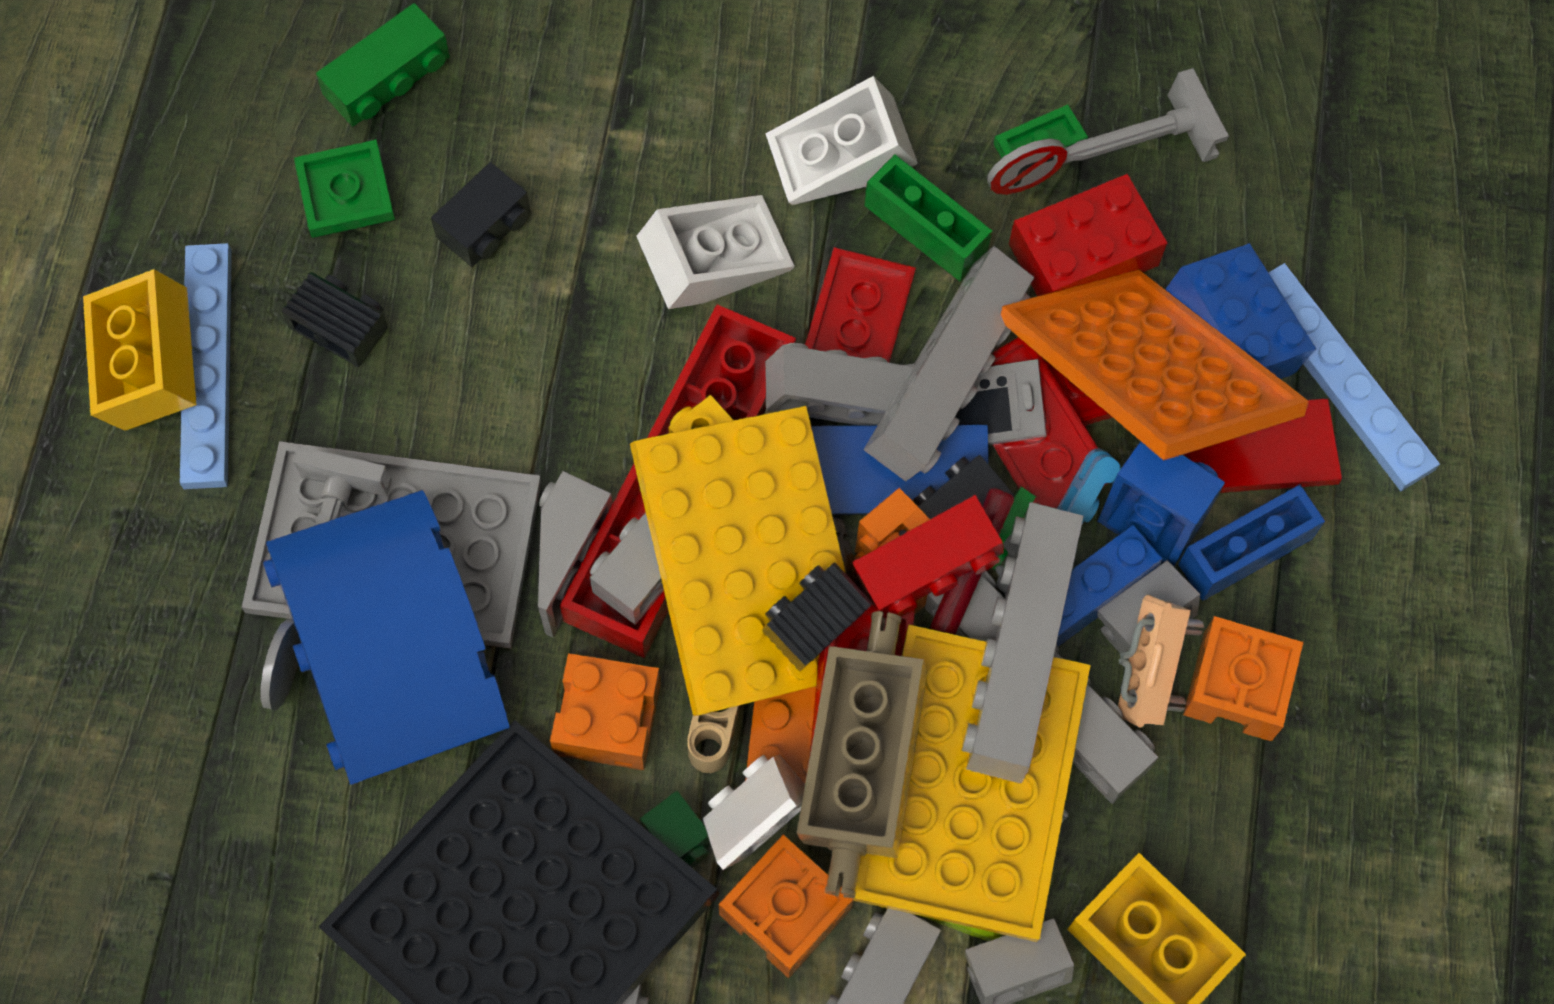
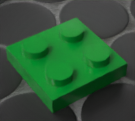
(344, 188)

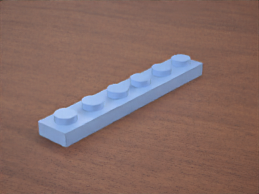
(1356, 391)
(207, 423)

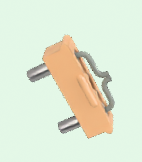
(1154, 662)

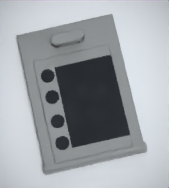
(1003, 403)

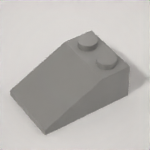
(569, 523)

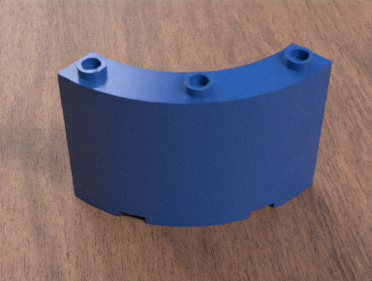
(386, 636)

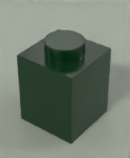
(678, 829)

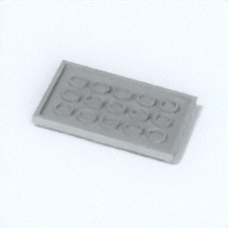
(481, 518)

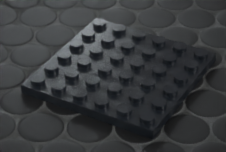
(520, 892)

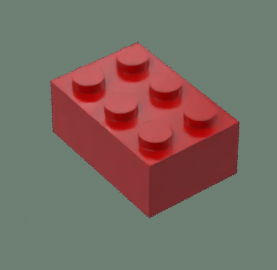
(1088, 238)

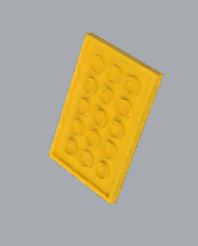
(734, 530)
(971, 841)

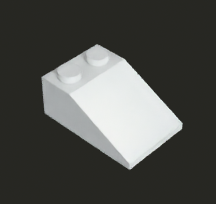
(839, 143)
(712, 249)
(754, 810)

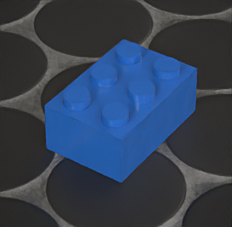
(1245, 306)
(1161, 500)

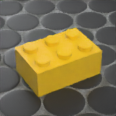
(139, 350)
(1155, 938)

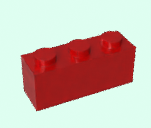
(930, 558)

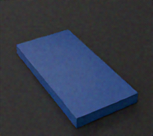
(860, 482)

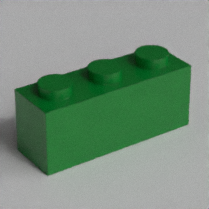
(383, 65)
(927, 217)

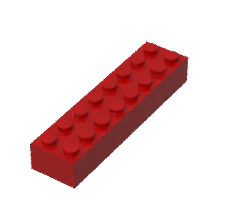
(731, 369)

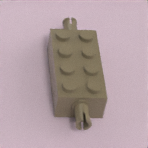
(862, 753)

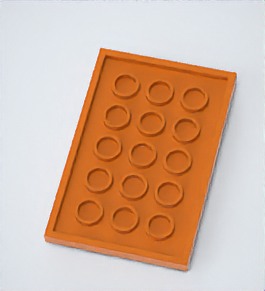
(1153, 363)

